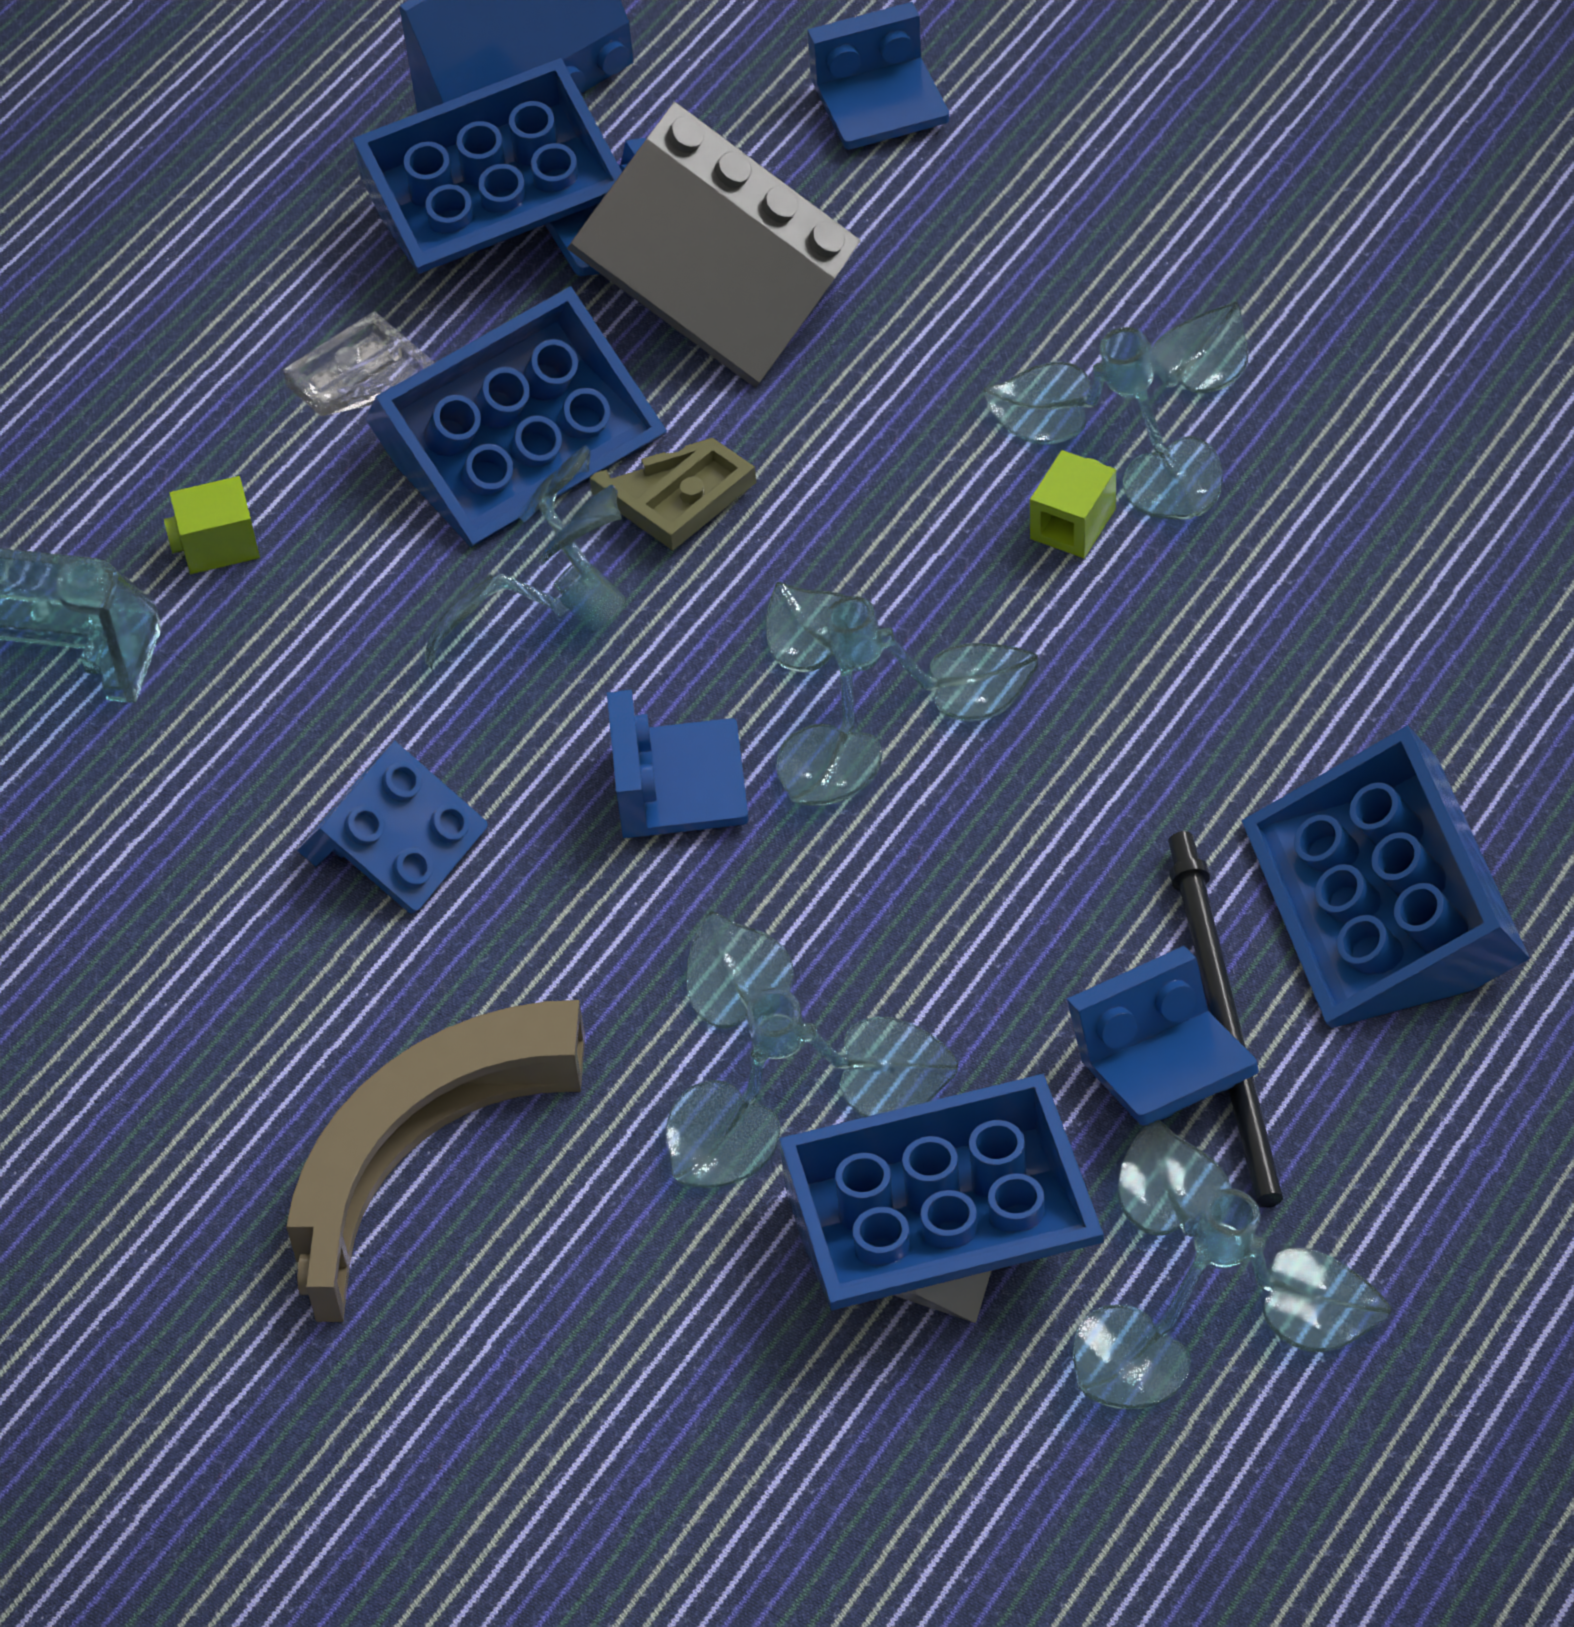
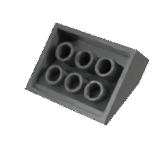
(714, 244)

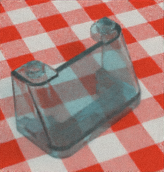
(83, 607)

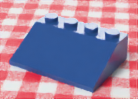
(479, 42)
(486, 166)
(509, 413)
(1383, 884)
(937, 1192)

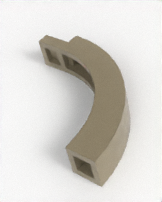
(402, 1104)

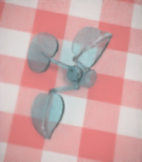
(1201, 353)
(580, 586)
(809, 626)
(744, 973)
(1175, 1185)

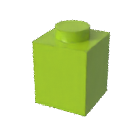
(1073, 504)
(212, 525)

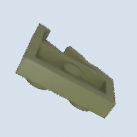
(679, 489)

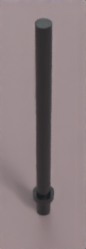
(1190, 878)

